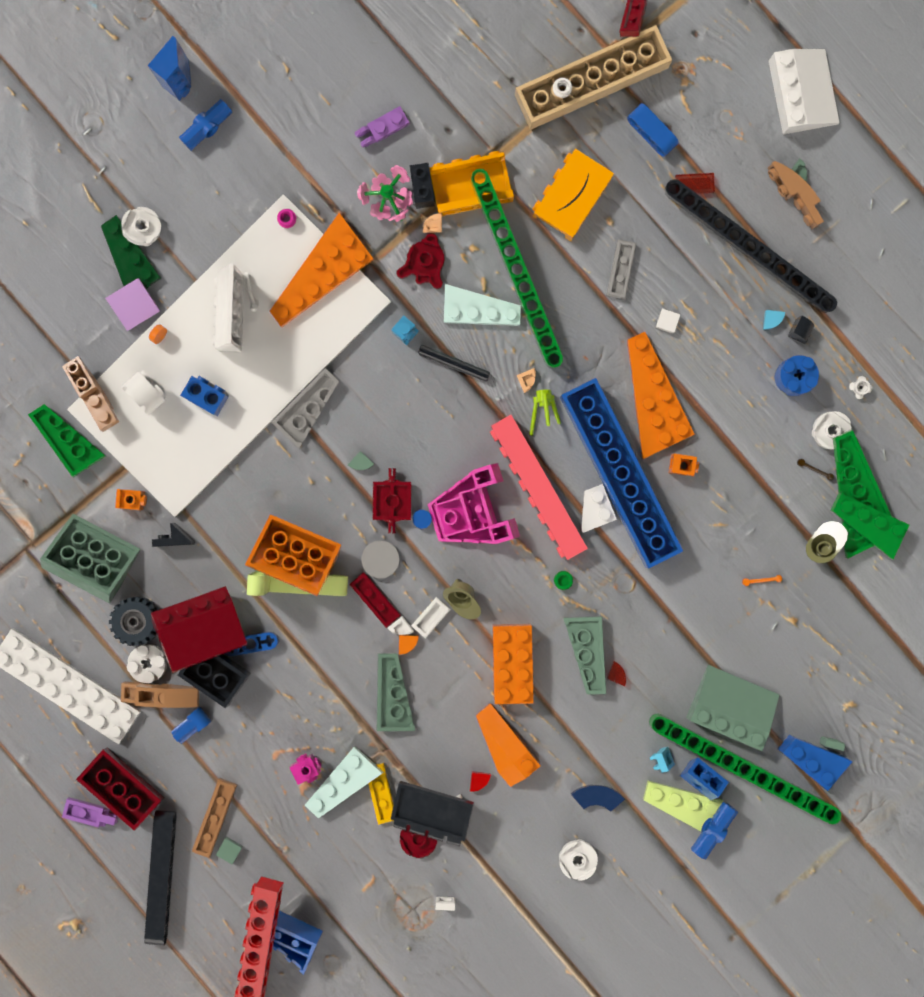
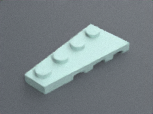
(474, 308)
(348, 777)

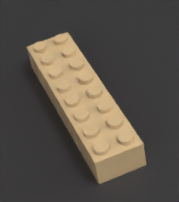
(594, 77)

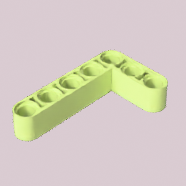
(260, 584)

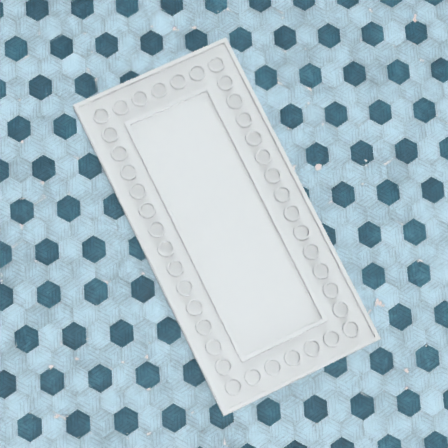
(181, 444)

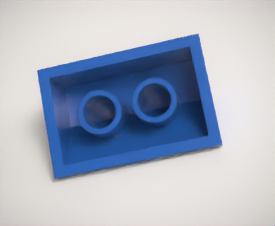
(172, 69)

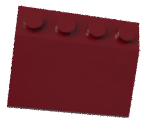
(198, 629)

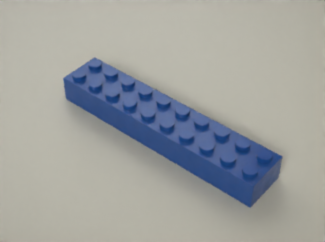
(621, 473)

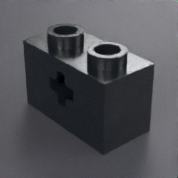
(422, 185)

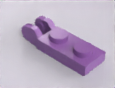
(383, 127)

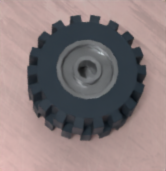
(133, 621)

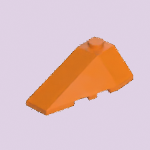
(508, 751)

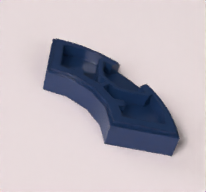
(597, 795)

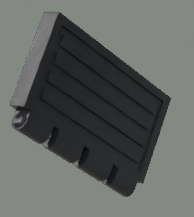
(433, 812)

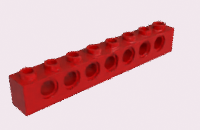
(259, 938)

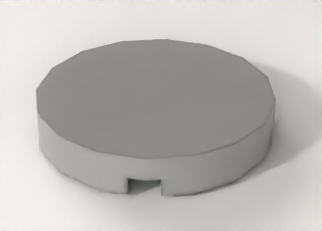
(380, 559)

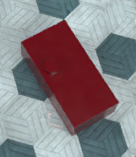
(120, 788)

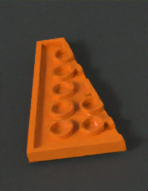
(656, 404)

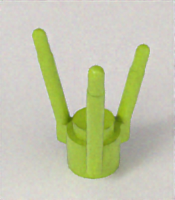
(544, 399)

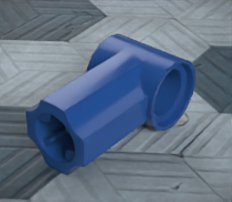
(195, 722)

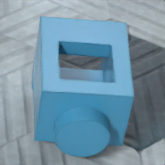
(405, 330)

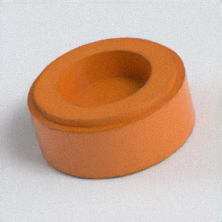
(157, 334)

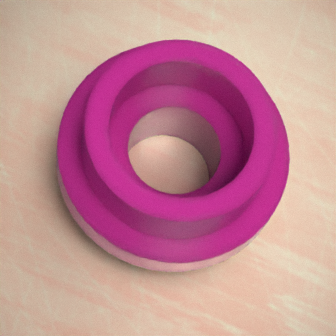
(282, 214)

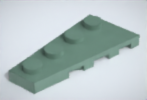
(588, 648)
(392, 699)

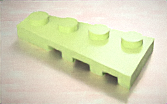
(682, 804)

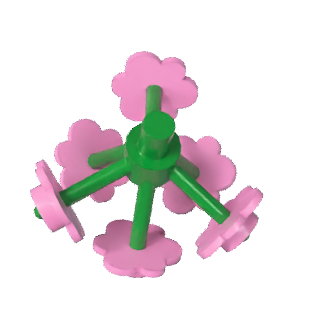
(383, 187)

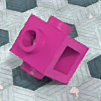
(302, 774)

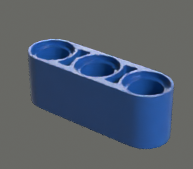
(652, 130)

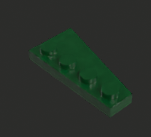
(128, 256)

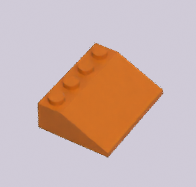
(293, 555)

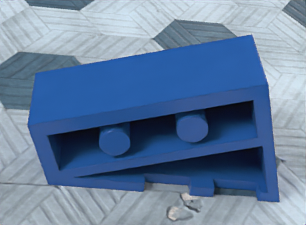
(817, 762)
(296, 940)

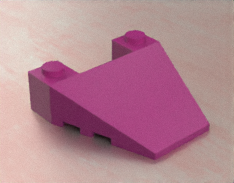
(466, 511)

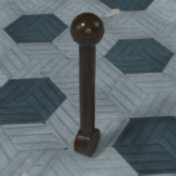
(801, 462)

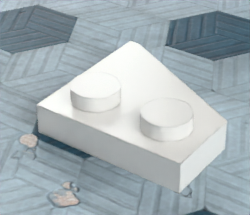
(596, 509)

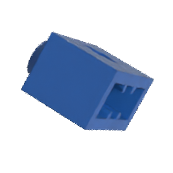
(704, 779)

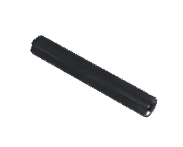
(454, 363)

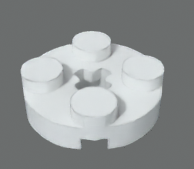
(145, 236)
(823, 422)
(136, 665)
(589, 860)

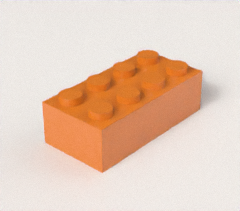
(512, 663)

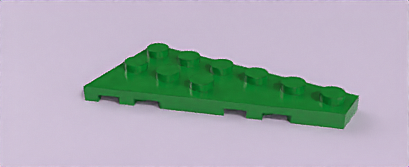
(858, 483)

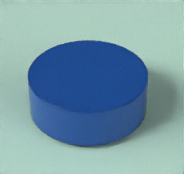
(422, 519)

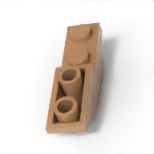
(793, 185)
(91, 393)
(159, 695)

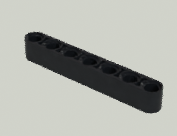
(160, 877)

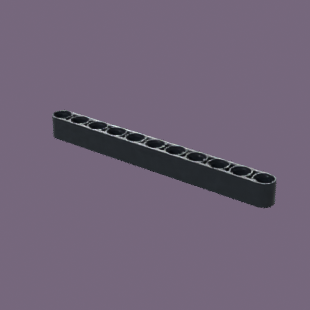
(755, 255)

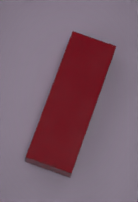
(633, 18)
(375, 599)

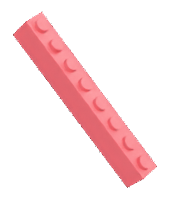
(538, 487)

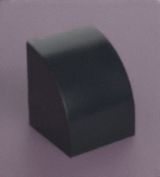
(801, 329)

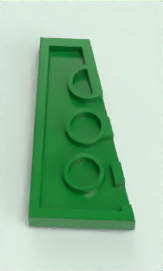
(70, 447)
(877, 527)

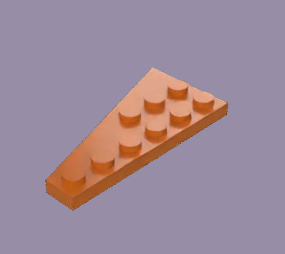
(329, 264)

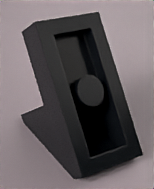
(178, 537)

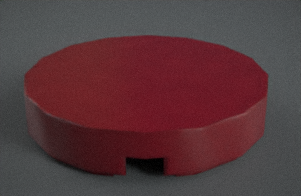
(416, 844)

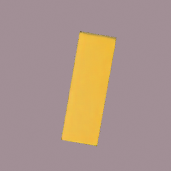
(381, 796)

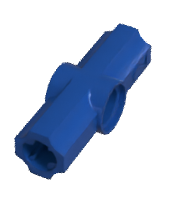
(205, 124)
(714, 830)

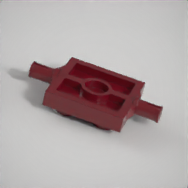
(392, 500)

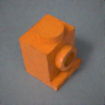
(677, 459)
(122, 499)

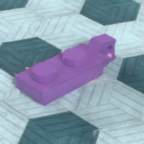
(88, 813)

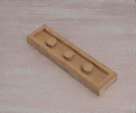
(214, 818)

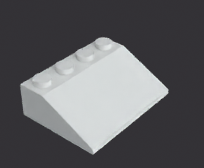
(803, 89)
(228, 309)

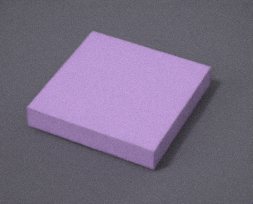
(132, 304)

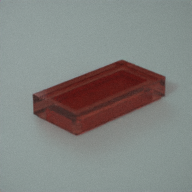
(700, 182)

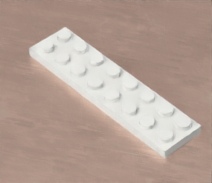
(66, 686)

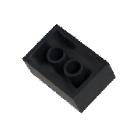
(216, 678)

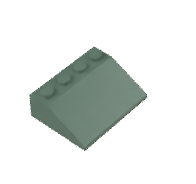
(90, 558)
(734, 707)

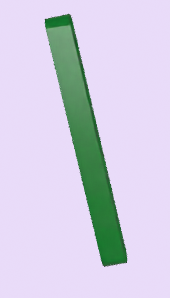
(516, 259)
(751, 775)

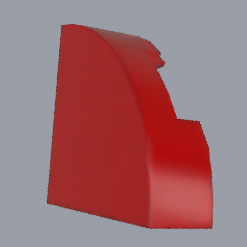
(479, 780)

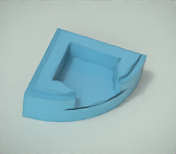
(772, 319)

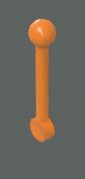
(746, 581)

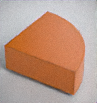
(407, 643)

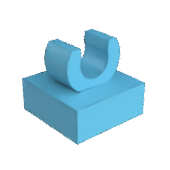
(664, 760)

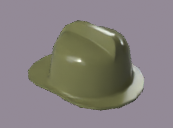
(826, 542)
(462, 599)

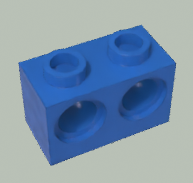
(203, 398)

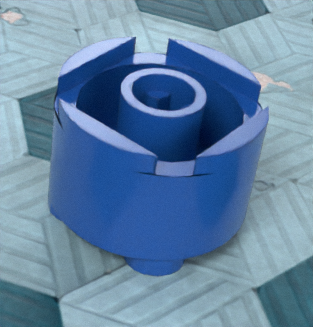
(807, 372)

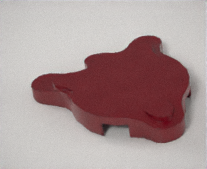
(425, 262)

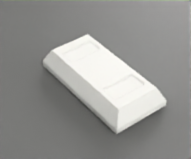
(430, 617)

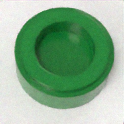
(563, 580)

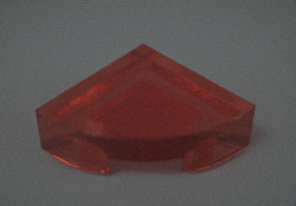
(617, 674)

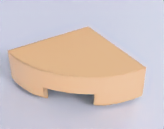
(433, 224)
(527, 379)

